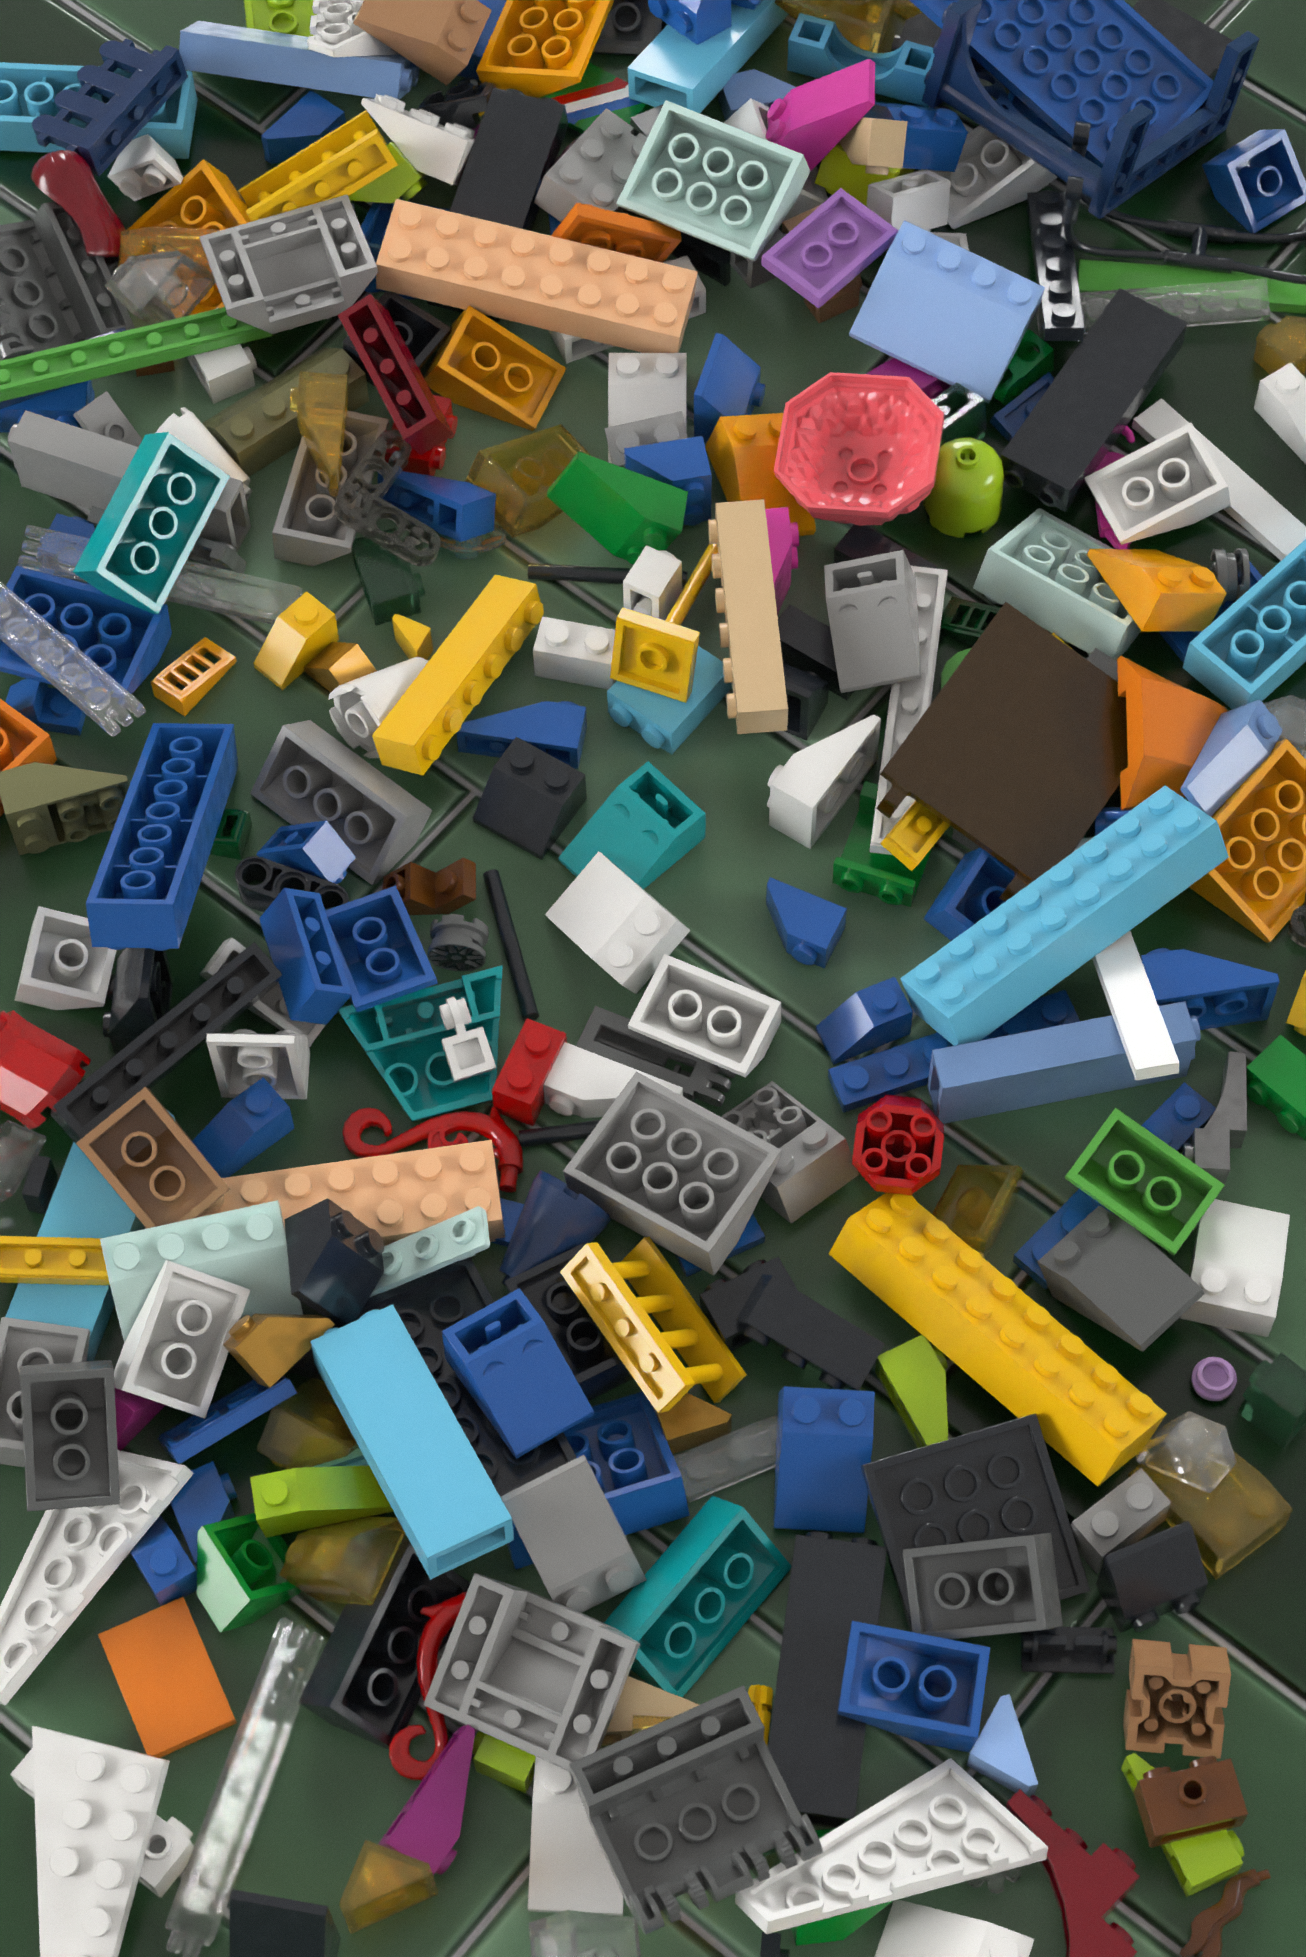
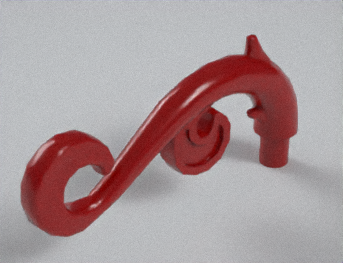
(506, 1150)
(442, 1620)

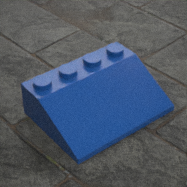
(107, 630)
(630, 1465)

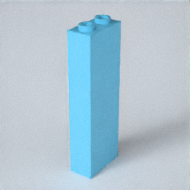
(692, 73)
(80, 1208)
(412, 1441)

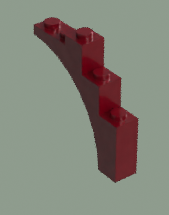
(1083, 1884)

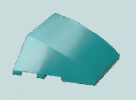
(407, 1047)

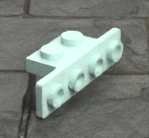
(434, 1248)

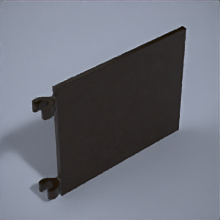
(1016, 748)

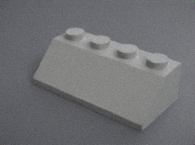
(306, 521)
(320, 779)

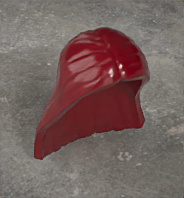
(71, 184)

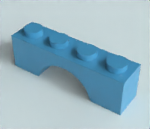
(820, 49)

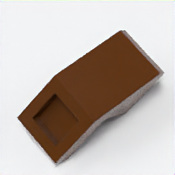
(434, 892)

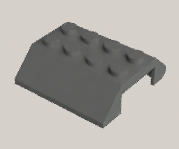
(51, 286)
(691, 1809)

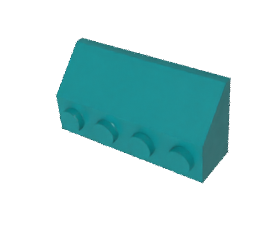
(151, 522)
(699, 1595)

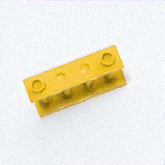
(322, 171)
(634, 1335)

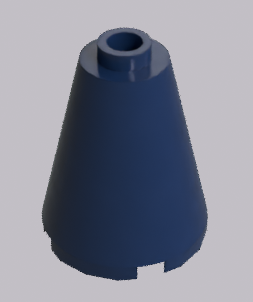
(551, 1224)

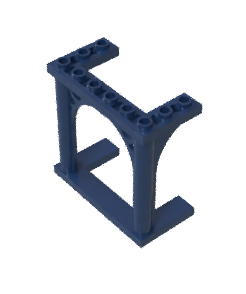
(1126, 169)

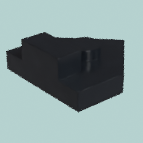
(460, 102)

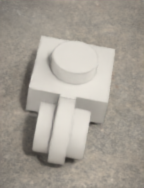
(467, 1051)

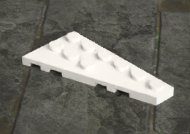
(73, 1559)
(90, 1839)
(907, 1844)

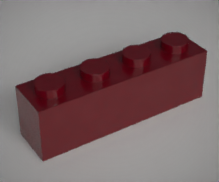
(395, 374)

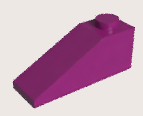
(434, 1812)

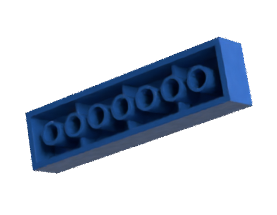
(163, 837)

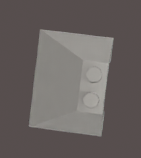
(291, 265)
(531, 1672)

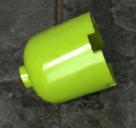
(966, 488)

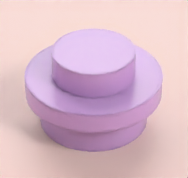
(1214, 1379)

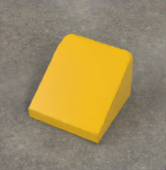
(412, 637)

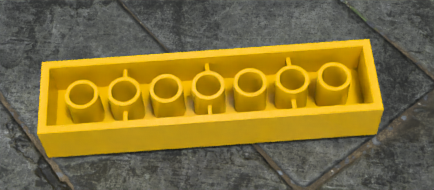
(997, 1334)

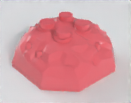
(859, 447)

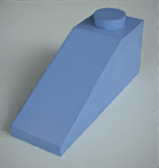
(1230, 755)

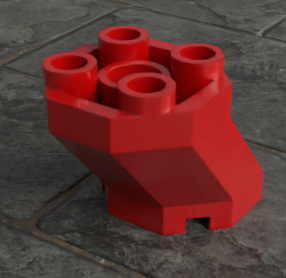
(34, 1069)
(898, 1145)

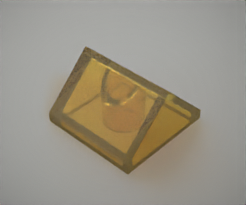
(979, 1202)
(384, 1885)

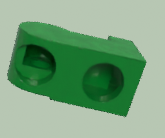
(1025, 367)

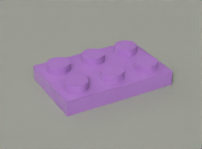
(829, 248)

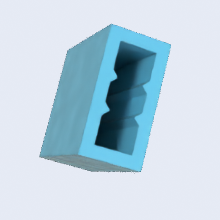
(665, 720)

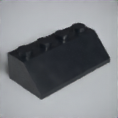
(369, 1663)

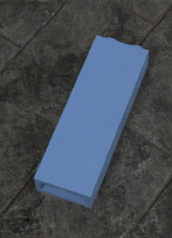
(288, 61)
(1045, 1066)

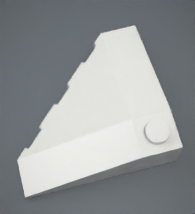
(338, 35)

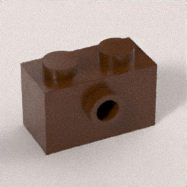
(1190, 1801)

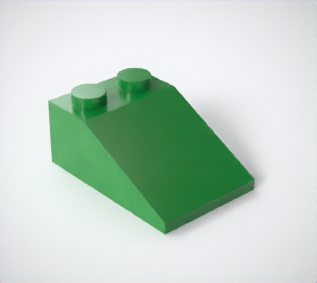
(619, 506)

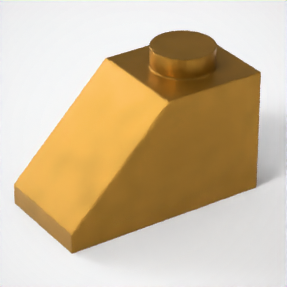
(273, 1343)

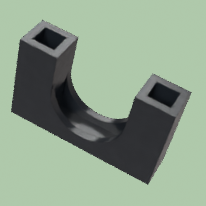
(806, 640)

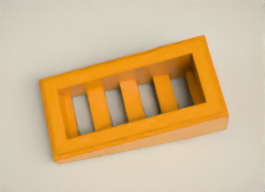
(185, 699)

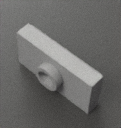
(107, 419)

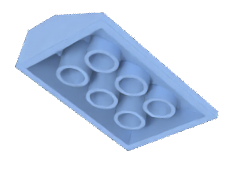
(946, 311)

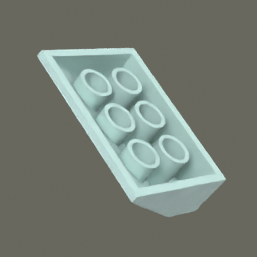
(714, 181)
(1052, 581)
(234, 1245)

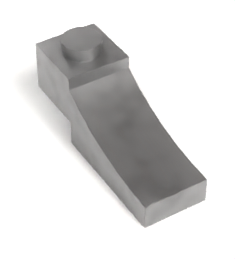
(1228, 1124)

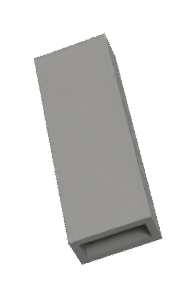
(89, 467)

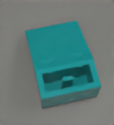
(639, 828)

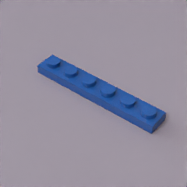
(909, 1064)
(1171, 1123)

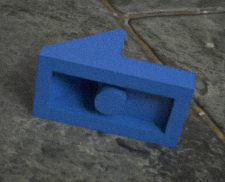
(46, 707)

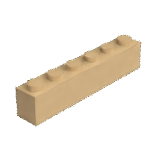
(750, 617)

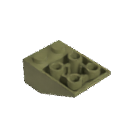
(59, 804)

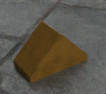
(339, 665)
(693, 1423)

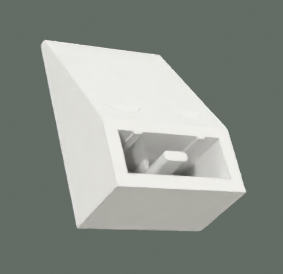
(423, 141)

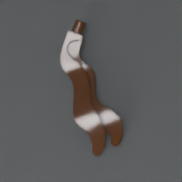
(1208, 1924)

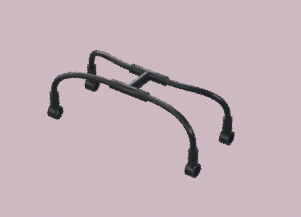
(1198, 232)

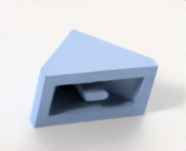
(1002, 1752)

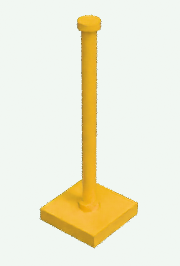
(661, 652)

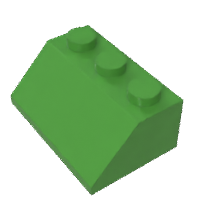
(1144, 1181)

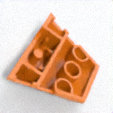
(1163, 731)

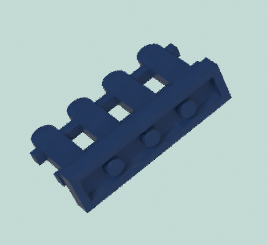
(130, 104)

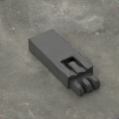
(609, 1037)

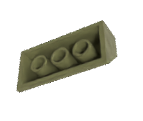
(261, 423)

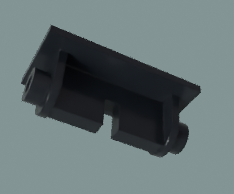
(1069, 1650)

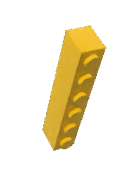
(458, 675)

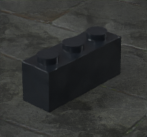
(809, 1333)

